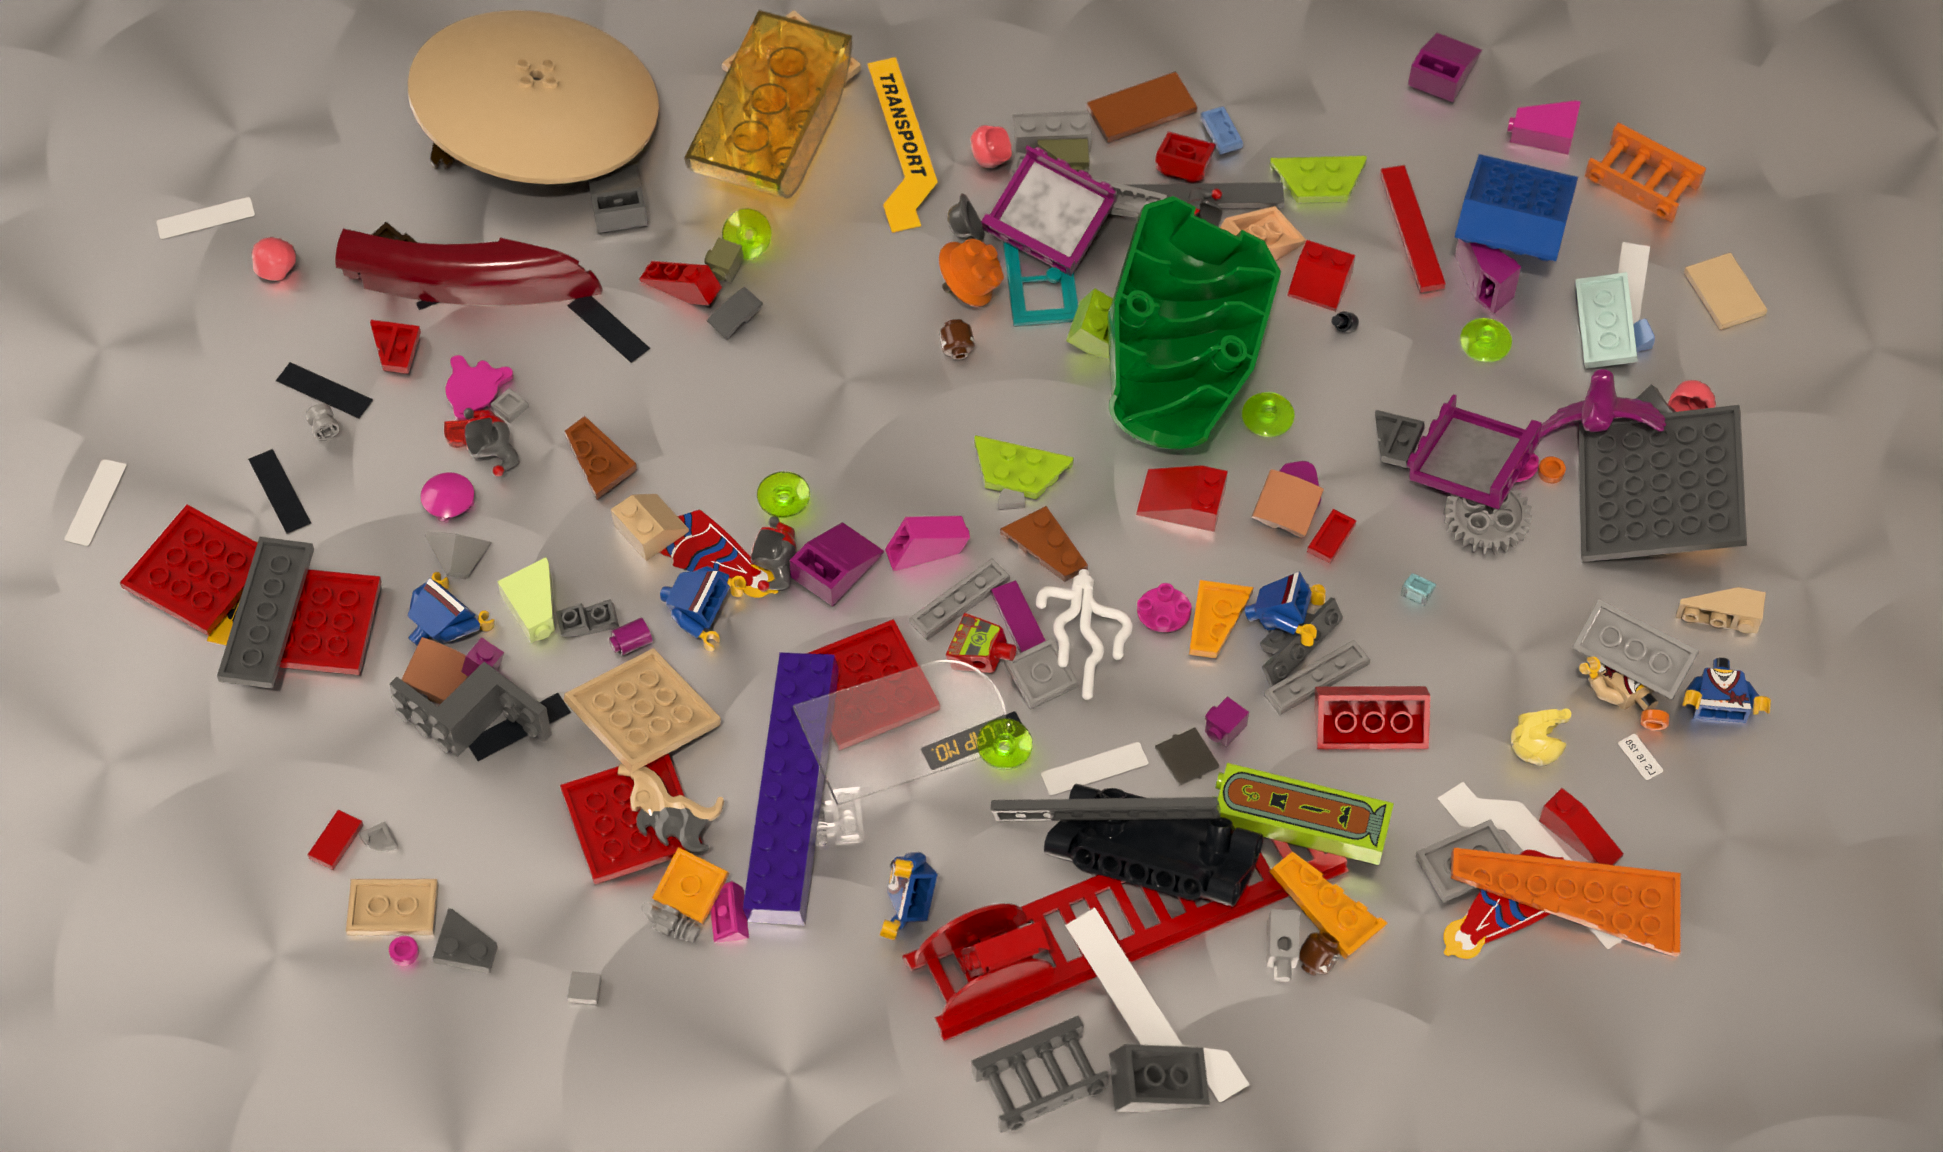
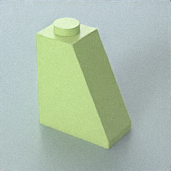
(531, 599)

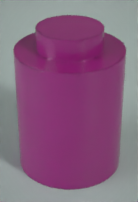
(630, 637)

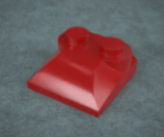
(1184, 157)

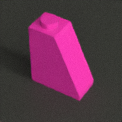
(1545, 126)
(926, 540)

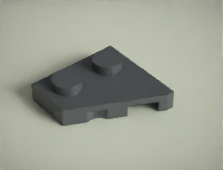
(1397, 437)
(464, 945)

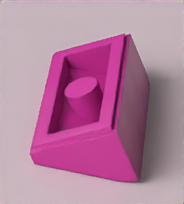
(728, 915)

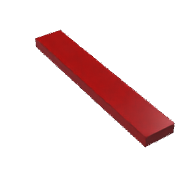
(1412, 228)

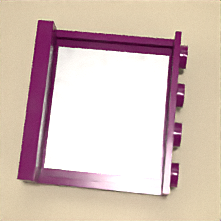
(1050, 210)
(1473, 455)

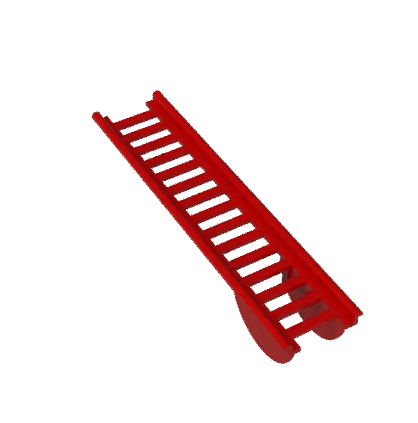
(1034, 980)

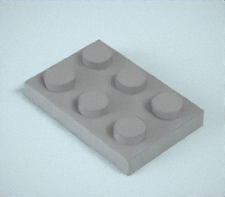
(1437, 857)

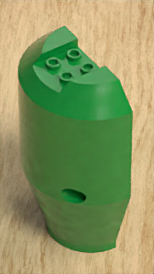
(1185, 323)

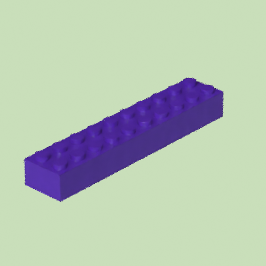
(788, 797)

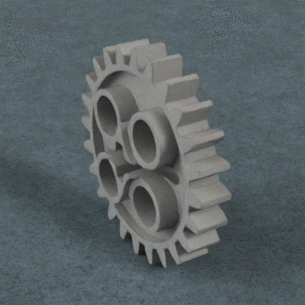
(1492, 534)

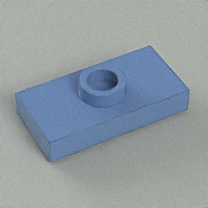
(1221, 130)

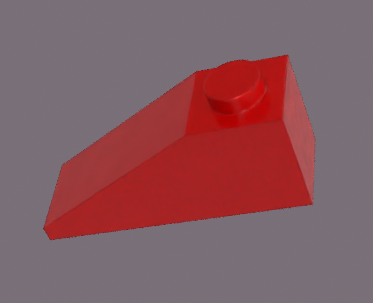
(1579, 829)

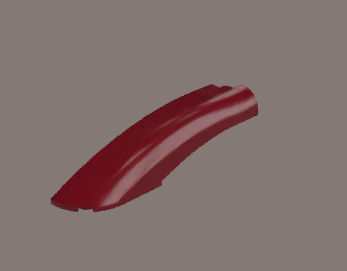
(464, 273)

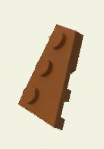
(598, 457)
(1046, 541)

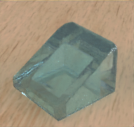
(1417, 589)

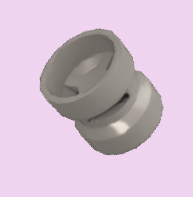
(322, 421)

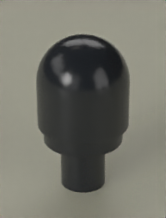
(1347, 320)

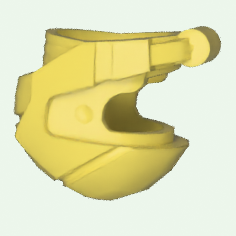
(1531, 738)

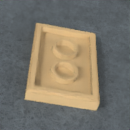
(1725, 291)
(392, 907)

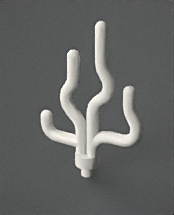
(1083, 599)

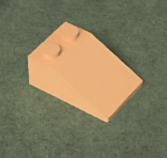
(1269, 226)

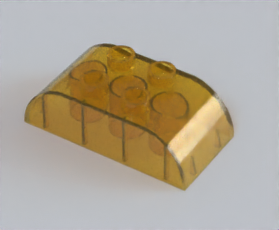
(773, 106)

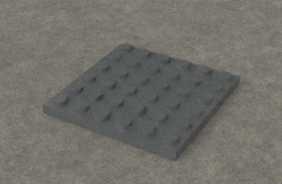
(1663, 488)

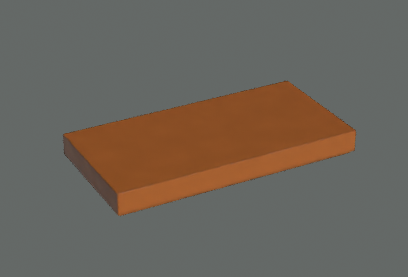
(1141, 107)

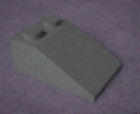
(1158, 1078)

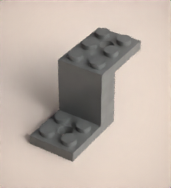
(470, 709)

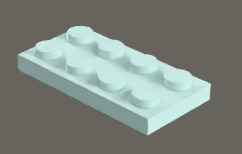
(1606, 320)

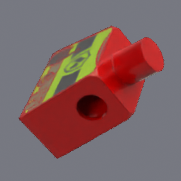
(980, 644)

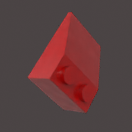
(1184, 495)

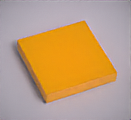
(690, 885)

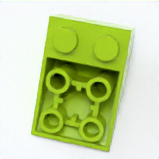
(1090, 324)

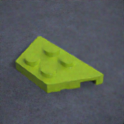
(1319, 177)
(1018, 466)

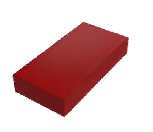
(1331, 536)
(335, 839)

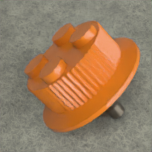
(970, 271)

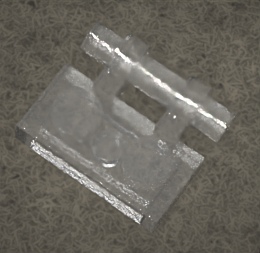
(846, 825)

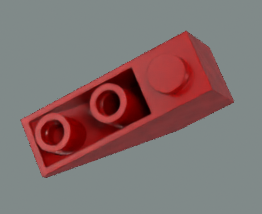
(684, 281)

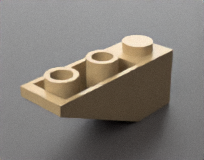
(1728, 608)

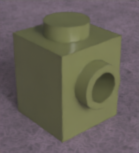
(724, 259)

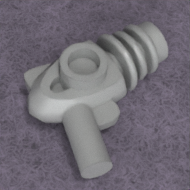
(668, 920)

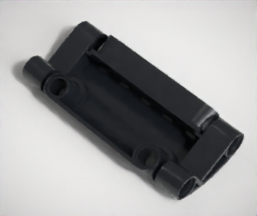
(1161, 854)

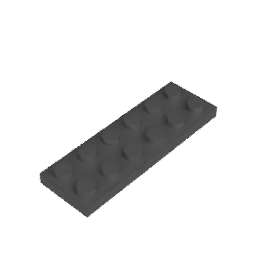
(265, 612)

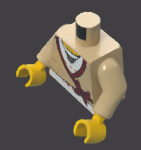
(1617, 688)

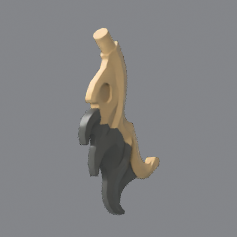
(668, 814)

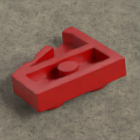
(395, 344)

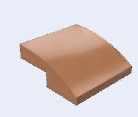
(1287, 503)
(435, 670)

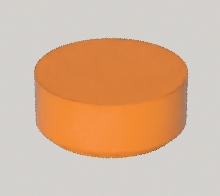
(1551, 469)
(1654, 719)

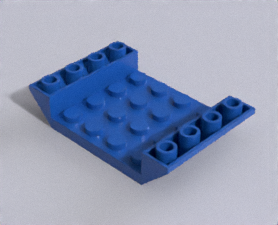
(1516, 207)

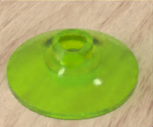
(742, 221)
(1483, 347)
(1267, 422)
(783, 485)
(1004, 733)

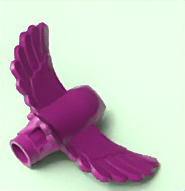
(1602, 406)

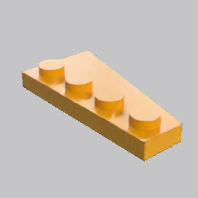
(1327, 904)

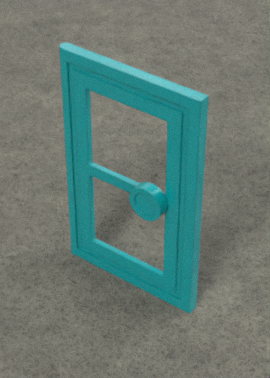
(1036, 317)

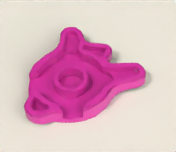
(474, 386)

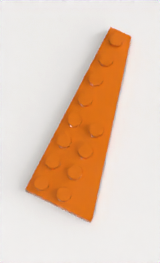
(1609, 898)

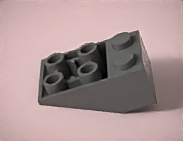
(618, 200)

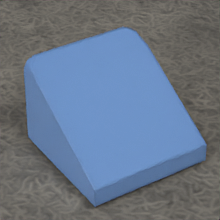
(1643, 335)

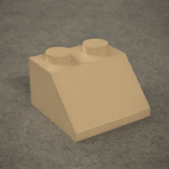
(647, 523)

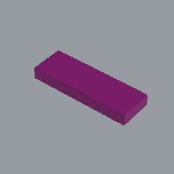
(1017, 616)

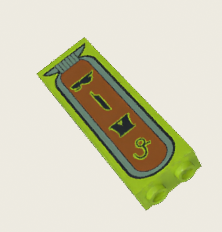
(1304, 813)

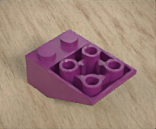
(1443, 66)
(1488, 273)
(833, 562)

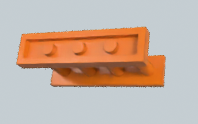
(1653, 154)

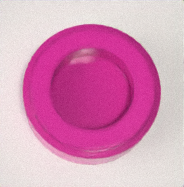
(403, 950)

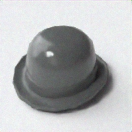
(964, 219)

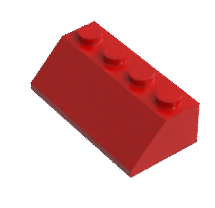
(1372, 717)

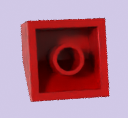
(1321, 275)

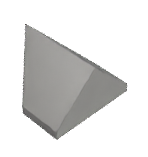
(457, 552)

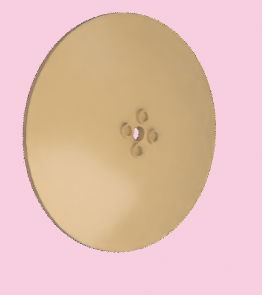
(485, 109)

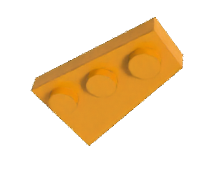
(1216, 615)

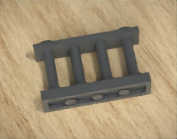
(1041, 1046)

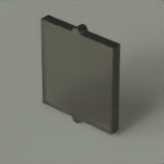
(1187, 756)

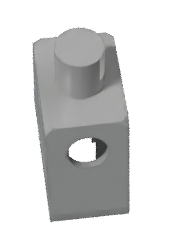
(1282, 934)

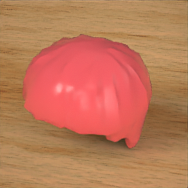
(990, 146)
(273, 258)
(1692, 396)

